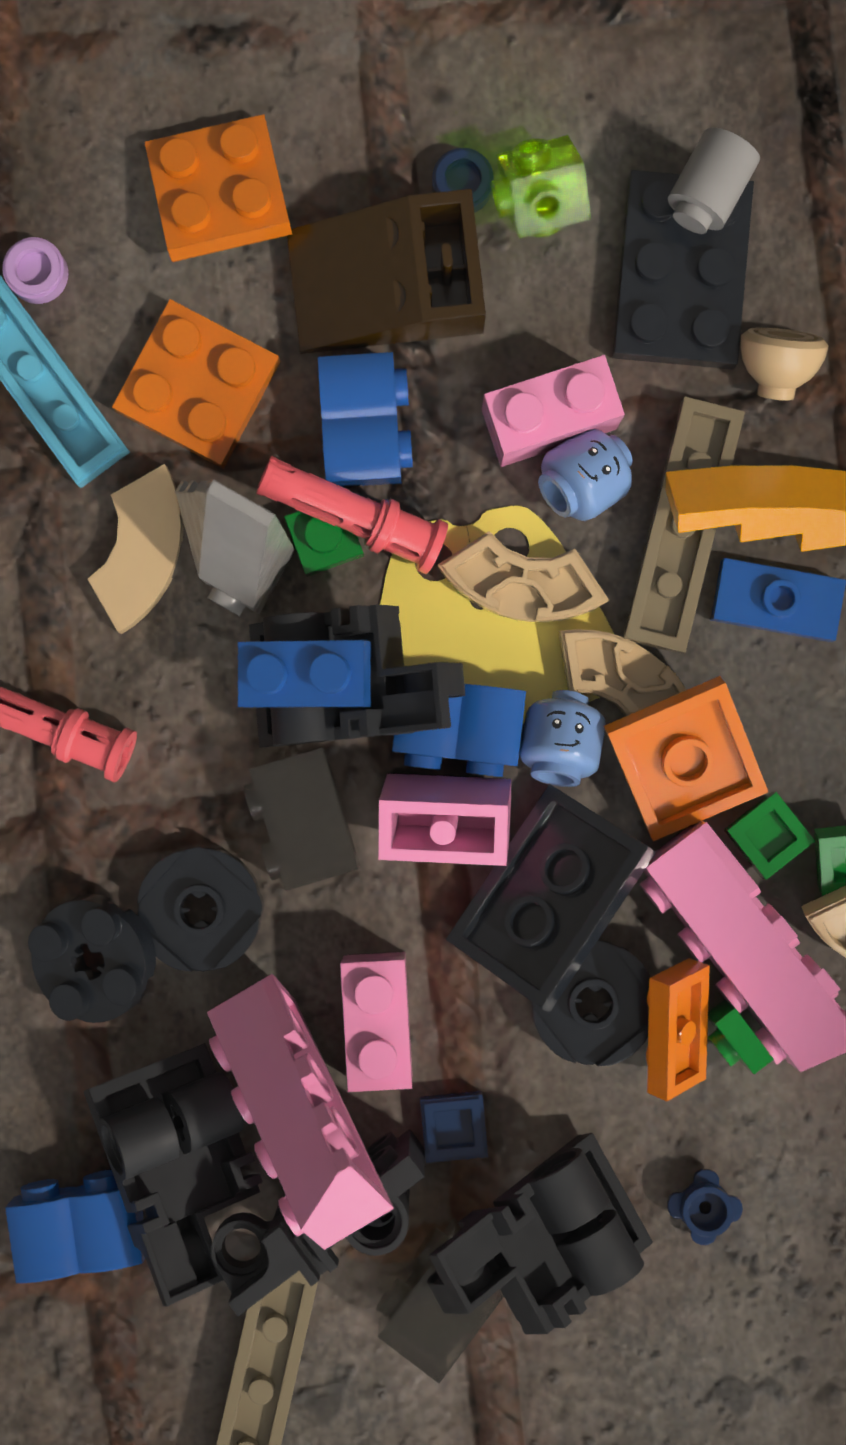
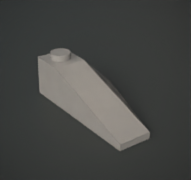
(233, 544)

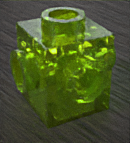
(541, 186)

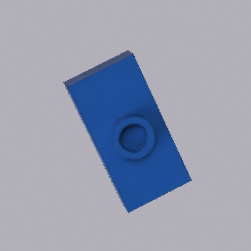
(778, 600)

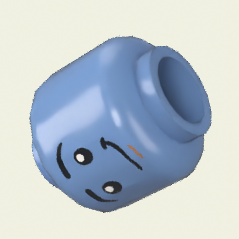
(586, 474)
(562, 739)

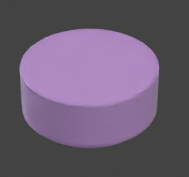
(35, 270)

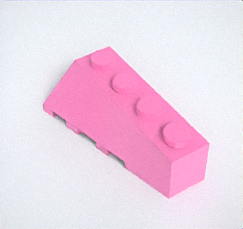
(748, 947)
(297, 1113)

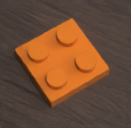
(217, 188)
(196, 383)
(686, 758)

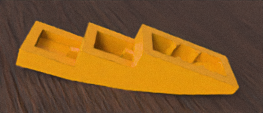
(762, 502)

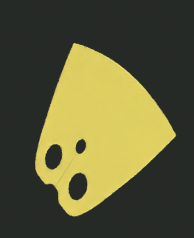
(494, 649)

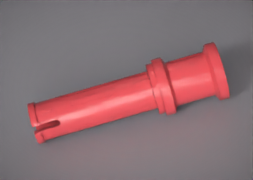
(380, 524)
(68, 733)

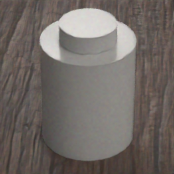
(712, 180)

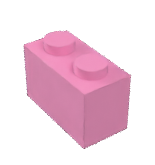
(550, 409)
(445, 819)
(376, 1022)

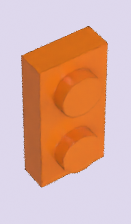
(677, 1028)

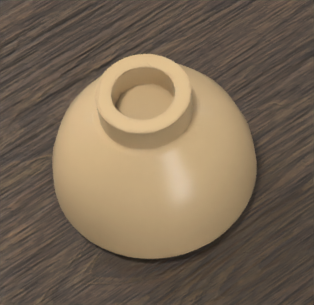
(781, 359)

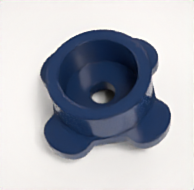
(709, 1224)

